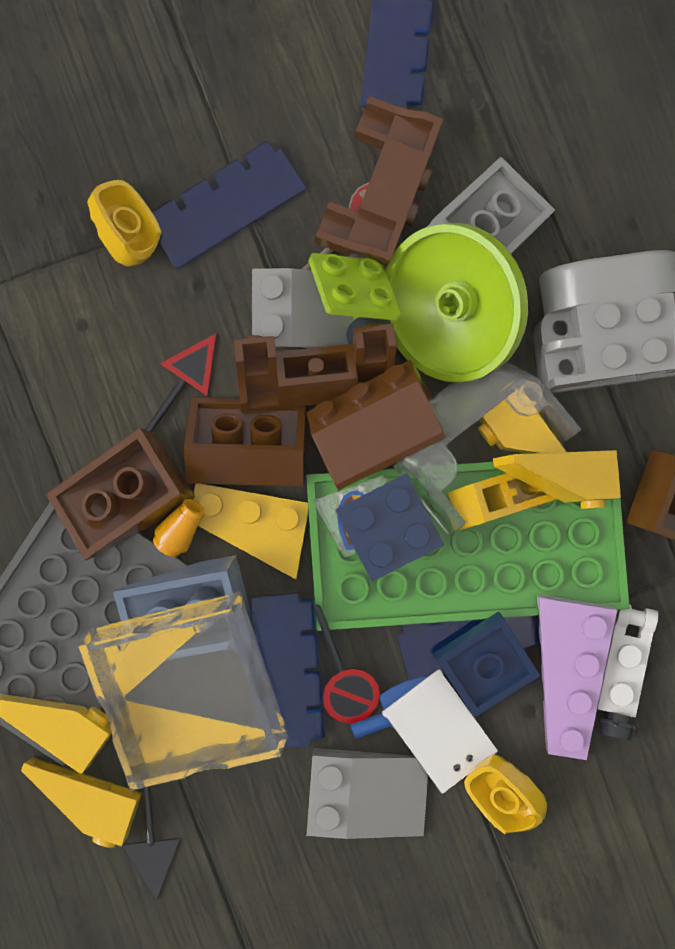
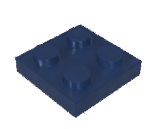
(389, 527)
(486, 664)

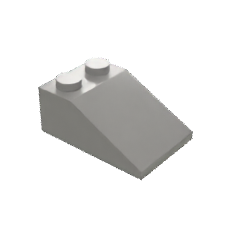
(499, 205)
(292, 311)
(366, 795)

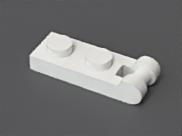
(627, 661)

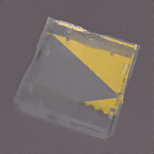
(184, 691)

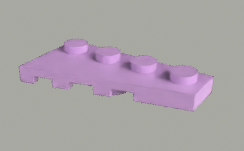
(574, 659)

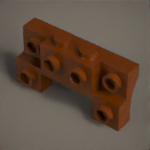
(388, 203)
(311, 374)

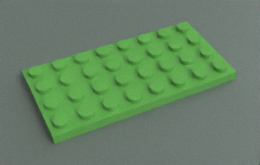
(478, 569)

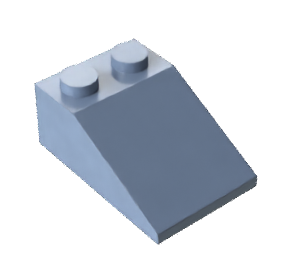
(181, 587)

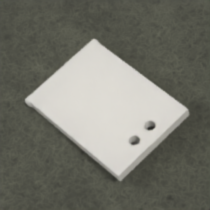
(439, 731)

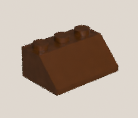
(375, 424)
(244, 446)

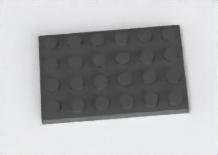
(52, 604)

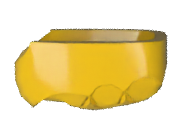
(124, 222)
(506, 795)

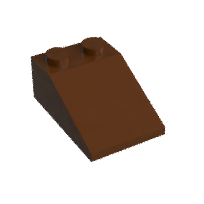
(119, 493)
(655, 497)

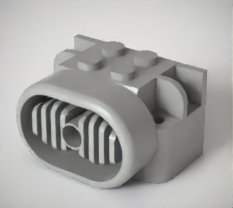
(607, 321)

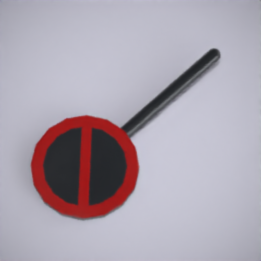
(350, 692)

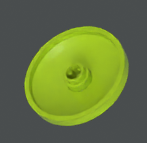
(457, 301)

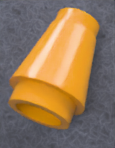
(177, 530)

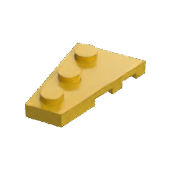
(256, 524)

